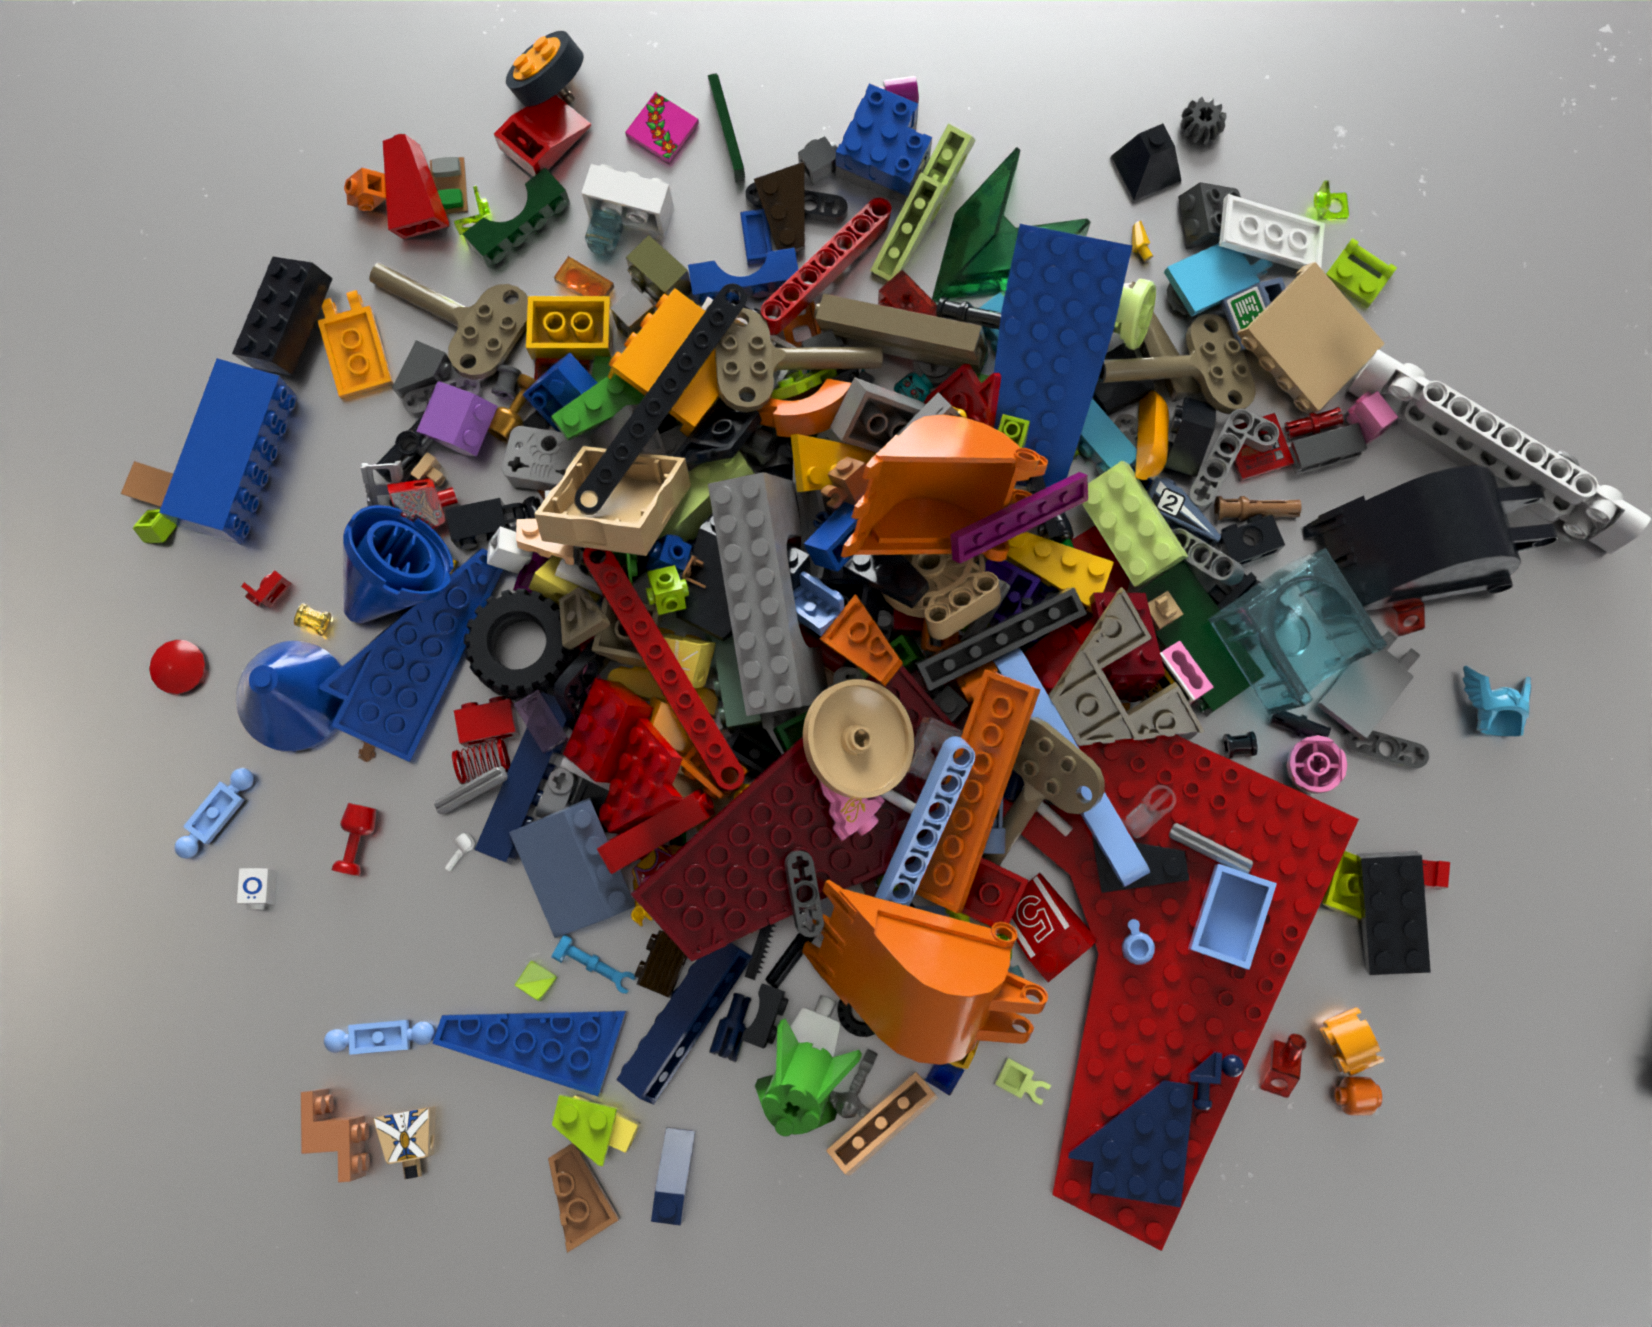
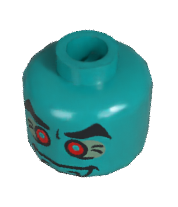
(914, 386)

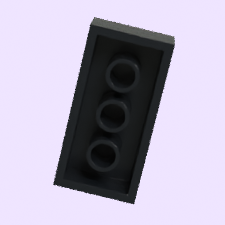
(282, 315)
(1393, 913)

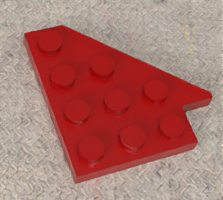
(967, 393)

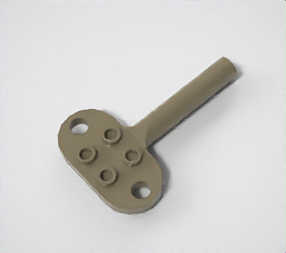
(484, 329)
(748, 360)
(1212, 361)
(1050, 771)

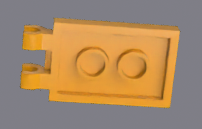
(354, 347)

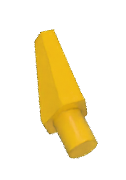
(1140, 241)

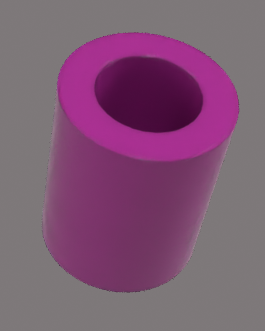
(904, 87)

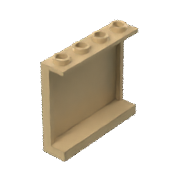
(1311, 339)

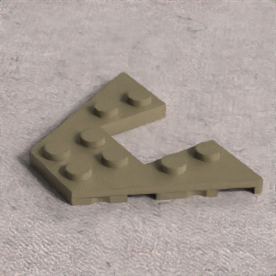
(1088, 700)

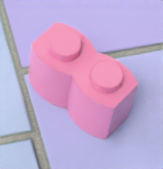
(1372, 414)

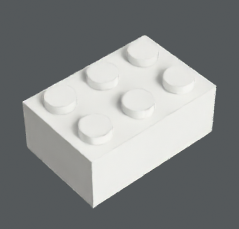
(638, 200)

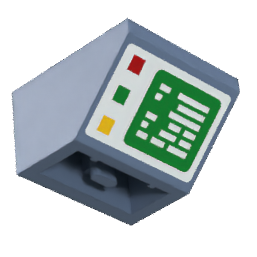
(1249, 303)

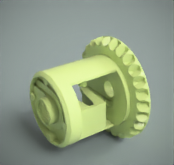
(1135, 313)

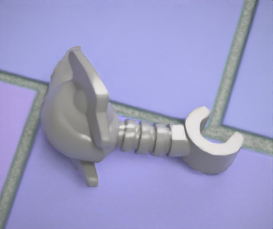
(848, 1102)

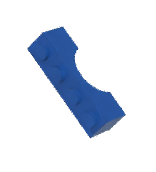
(709, 278)

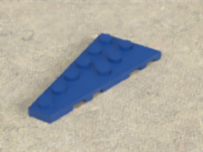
(556, 1047)

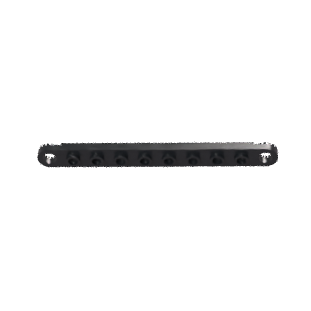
(660, 399)

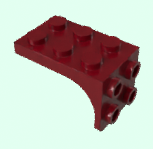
(1139, 669)

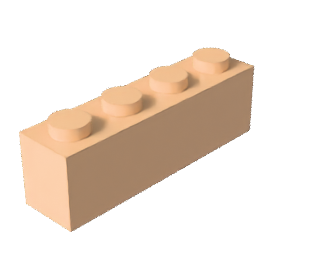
(882, 1124)

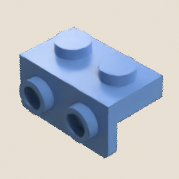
(816, 603)

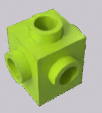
(666, 590)

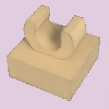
(428, 469)
(1164, 610)

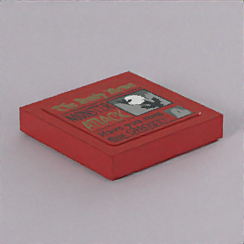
(1254, 463)

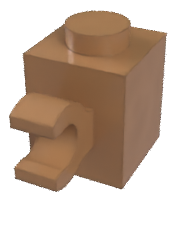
(846, 483)

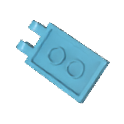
(1213, 276)

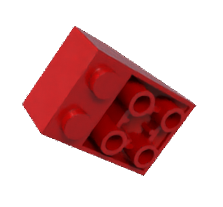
(541, 134)

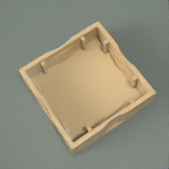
(630, 516)

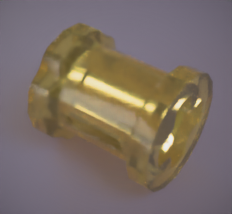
(312, 619)

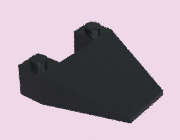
(708, 607)

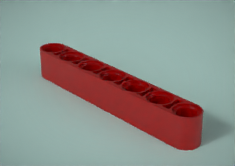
(832, 255)

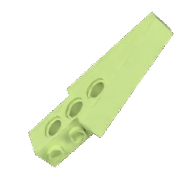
(923, 202)

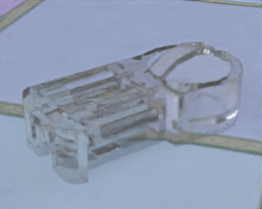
(1145, 814)

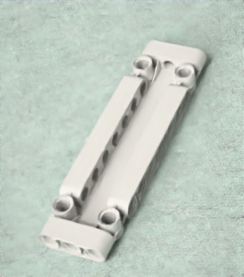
(1582, 501)

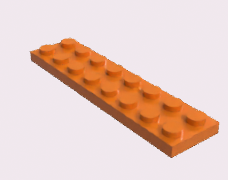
(995, 734)

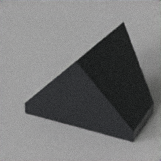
(754, 749)

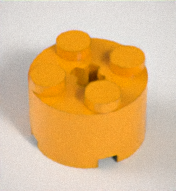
(1352, 1042)

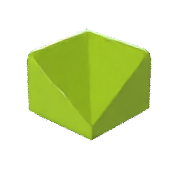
(153, 527)
(535, 980)

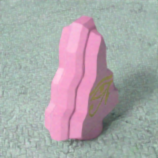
(851, 814)

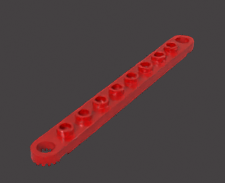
(664, 668)

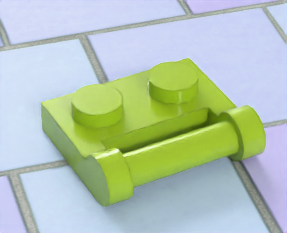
(1356, 280)

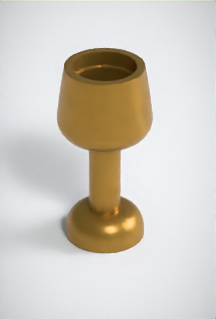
(507, 419)

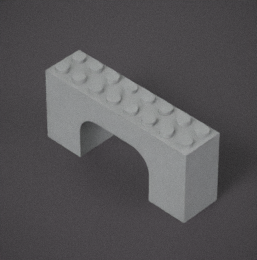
(752, 530)

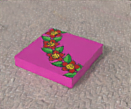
(662, 127)

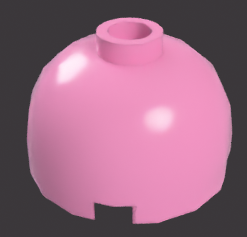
(1316, 764)

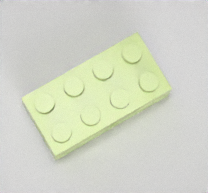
(1132, 525)

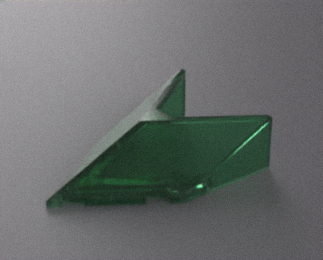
(984, 240)

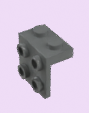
(1202, 211)

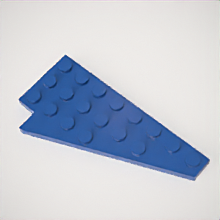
(403, 672)

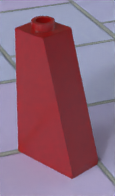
(410, 190)
(656, 830)

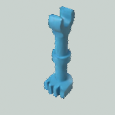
(591, 962)

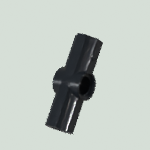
(398, 452)

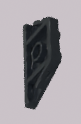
(718, 434)

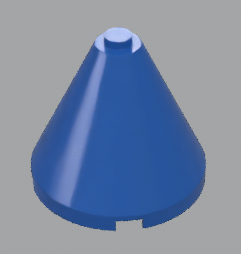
(390, 563)
(282, 699)

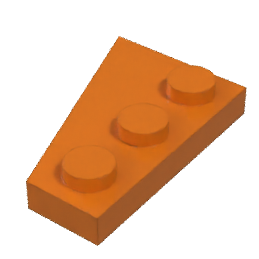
(862, 642)

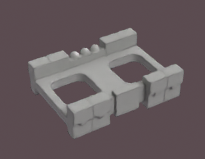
(374, 489)

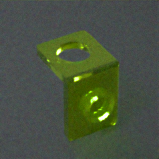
(1322, 202)
(483, 208)

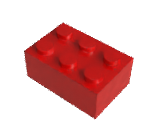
(604, 729)

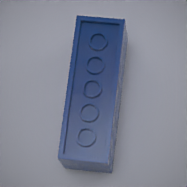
(228, 451)

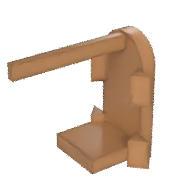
(687, 572)
(366, 752)

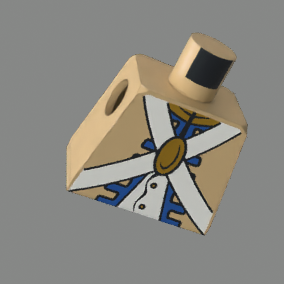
(407, 1138)

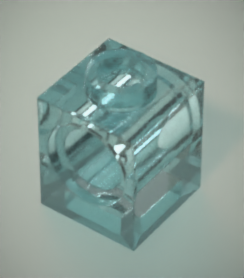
(604, 232)

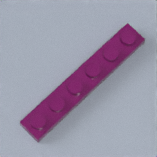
(1019, 517)

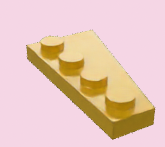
(817, 457)
(1060, 565)

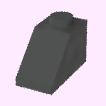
(421, 369)

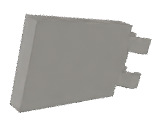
(1368, 689)

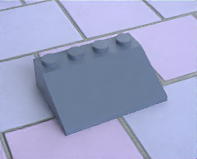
(568, 869)

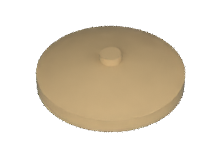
(858, 739)

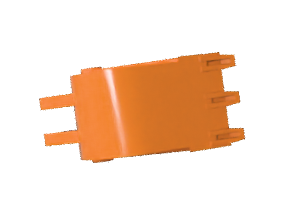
(936, 482)
(923, 977)

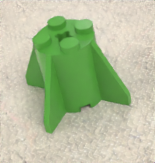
(799, 1090)

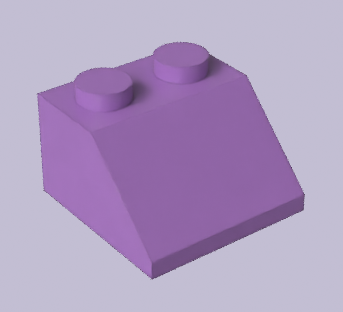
(457, 419)

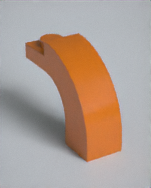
(808, 414)

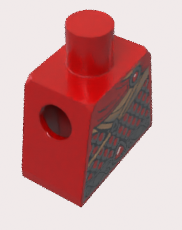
(421, 500)

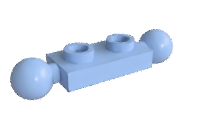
(214, 813)
(379, 1037)

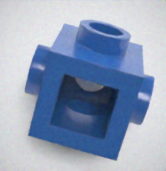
(667, 552)

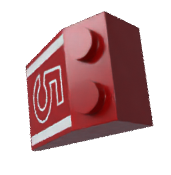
(1049, 929)

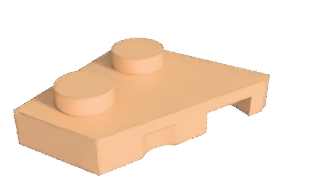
(529, 539)

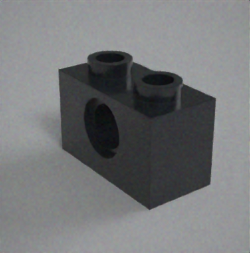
(1262, 530)

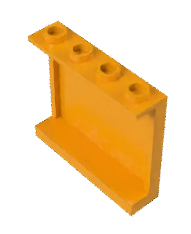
(654, 348)

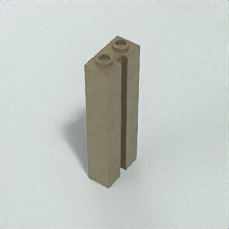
(903, 332)

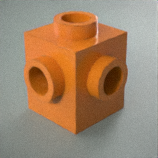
(365, 189)

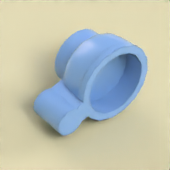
(1137, 946)

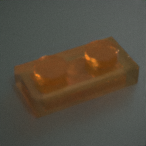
(582, 279)

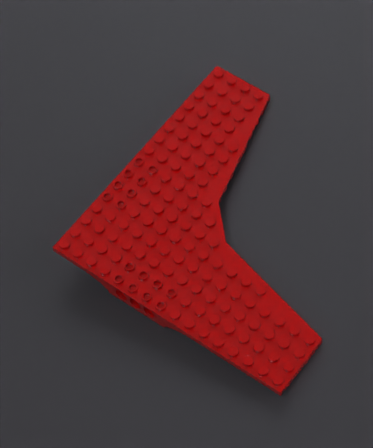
(1180, 1005)

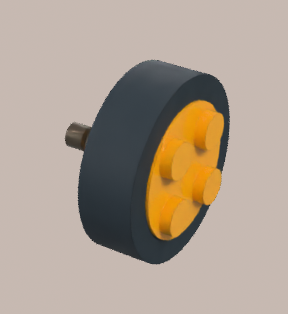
(545, 69)

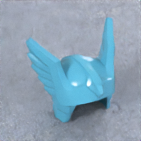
(1499, 710)

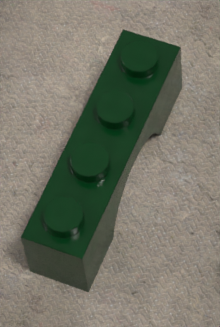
(494, 239)

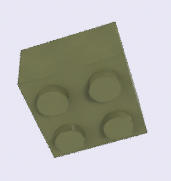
(657, 270)

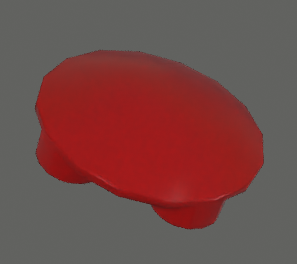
(177, 667)

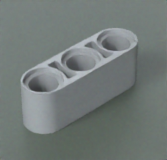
(1216, 561)

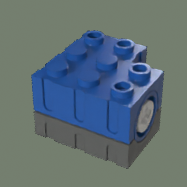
(882, 145)

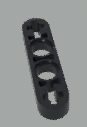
(816, 214)

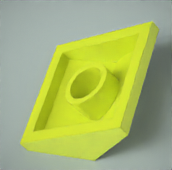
(1343, 889)

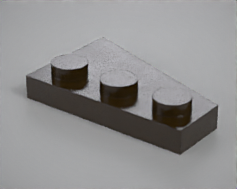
(784, 205)

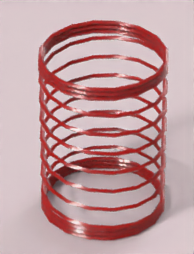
(456, 756)

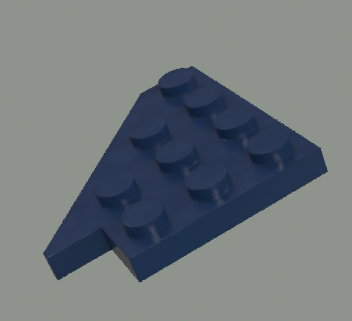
(1143, 1147)

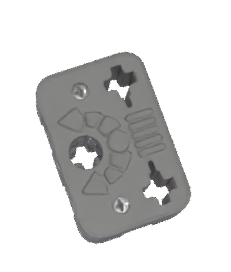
(535, 464)

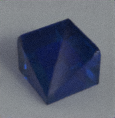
(944, 1077)

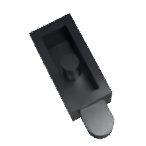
(480, 521)

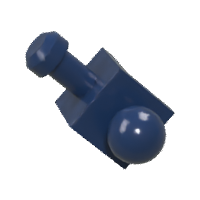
(1210, 1072)

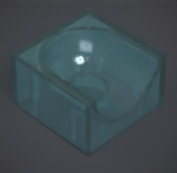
(1296, 631)

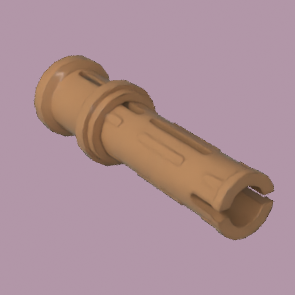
(1244, 508)

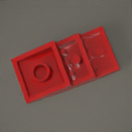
(992, 893)

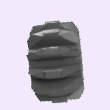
(1195, 126)

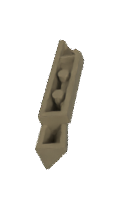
(1158, 345)

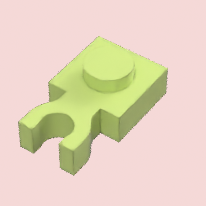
(1018, 1080)

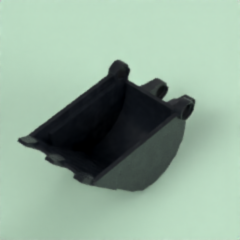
(1431, 537)

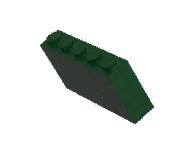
(1198, 636)

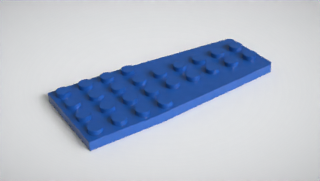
(1056, 336)

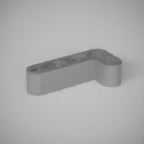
(1224, 461)

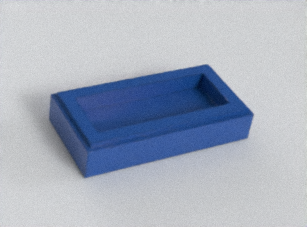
(756, 236)

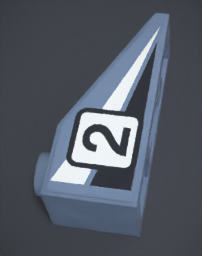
(1180, 510)

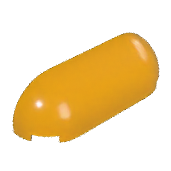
(1152, 436)

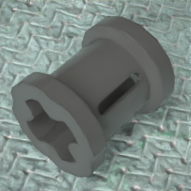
(506, 382)

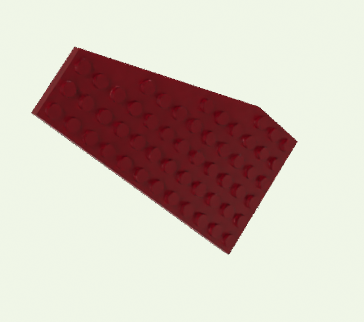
(734, 868)

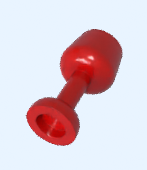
(357, 821)

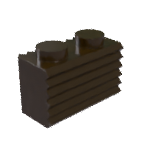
(662, 965)

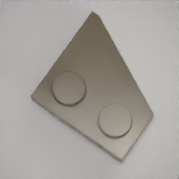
(580, 618)

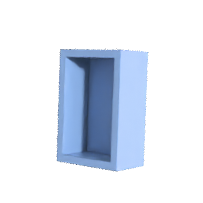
(1232, 916)

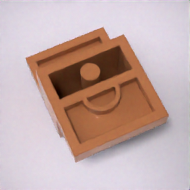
(329, 1134)

